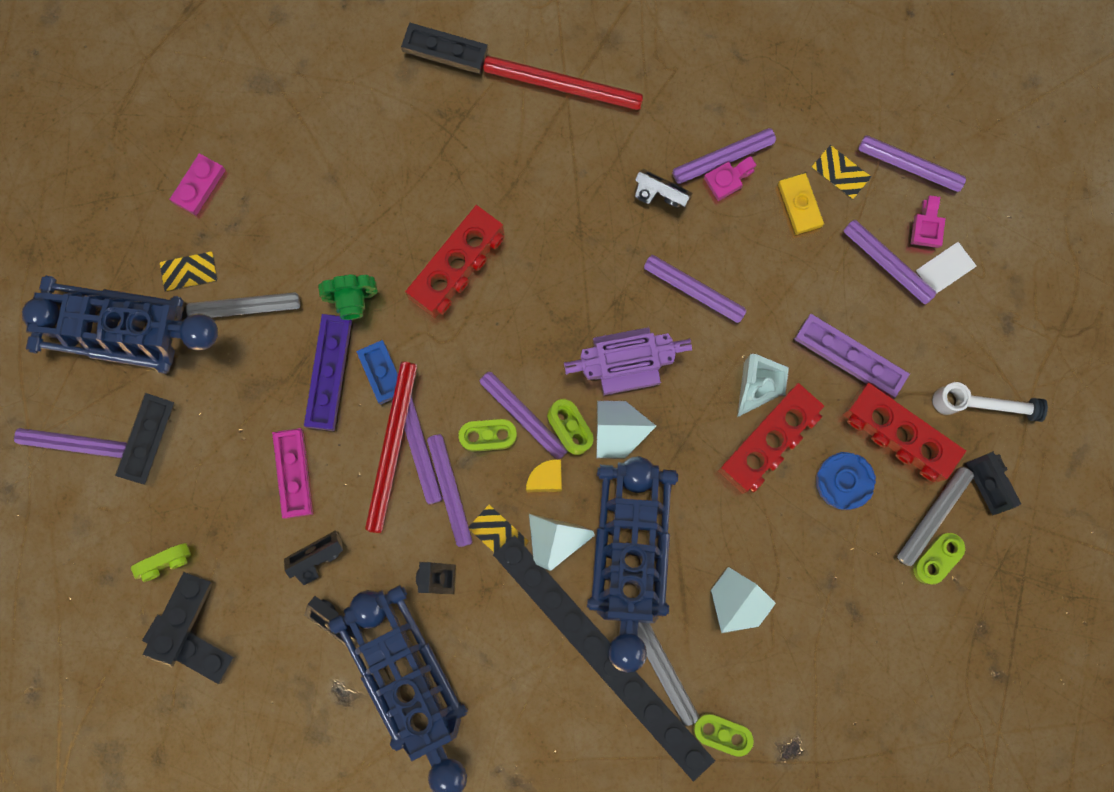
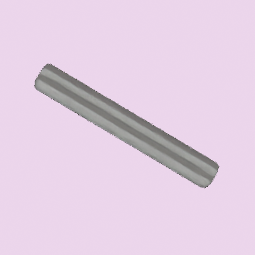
(245, 305)
(935, 516)
(667, 675)

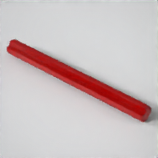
(563, 82)
(391, 447)

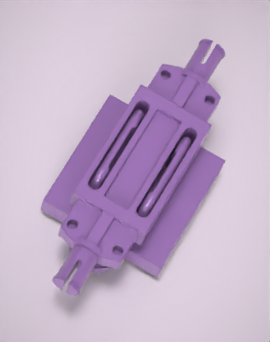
(627, 359)

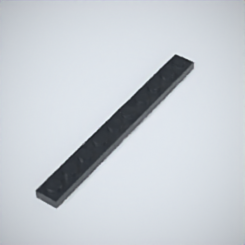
(594, 648)

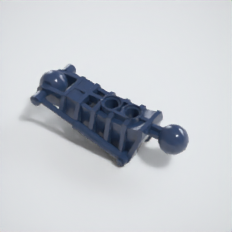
(77, 316)
(637, 475)
(367, 612)

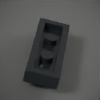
(444, 48)
(144, 438)
(177, 620)
(201, 655)

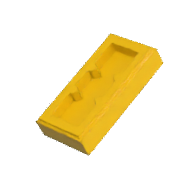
(800, 203)

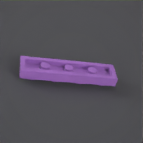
(851, 356)

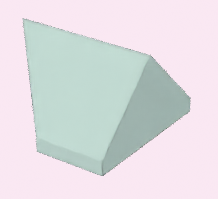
(761, 382)
(619, 429)
(555, 540)
(739, 602)

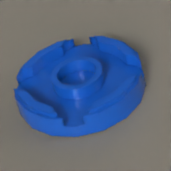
(845, 481)

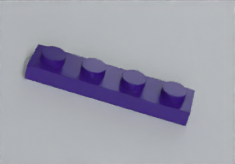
(327, 373)

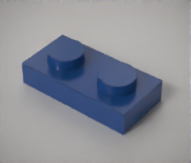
(379, 370)

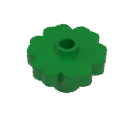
(348, 294)

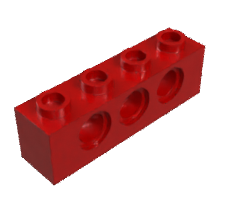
(476, 224)
(796, 401)
(944, 452)

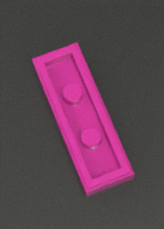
(292, 473)

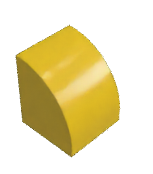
(545, 477)

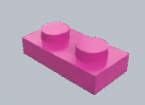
(197, 184)

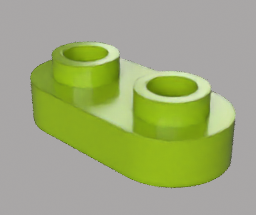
(570, 427)
(487, 435)
(940, 557)
(150, 567)
(722, 735)

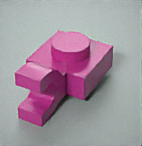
(727, 180)
(928, 228)

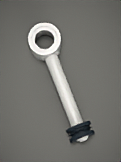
(1035, 409)

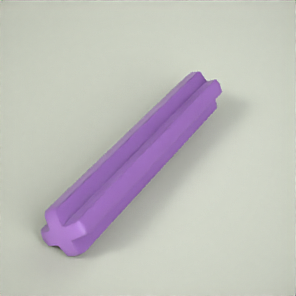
(719, 157)
(912, 163)
(890, 262)
(695, 288)
(523, 415)
(69, 442)
(421, 456)
(449, 490)

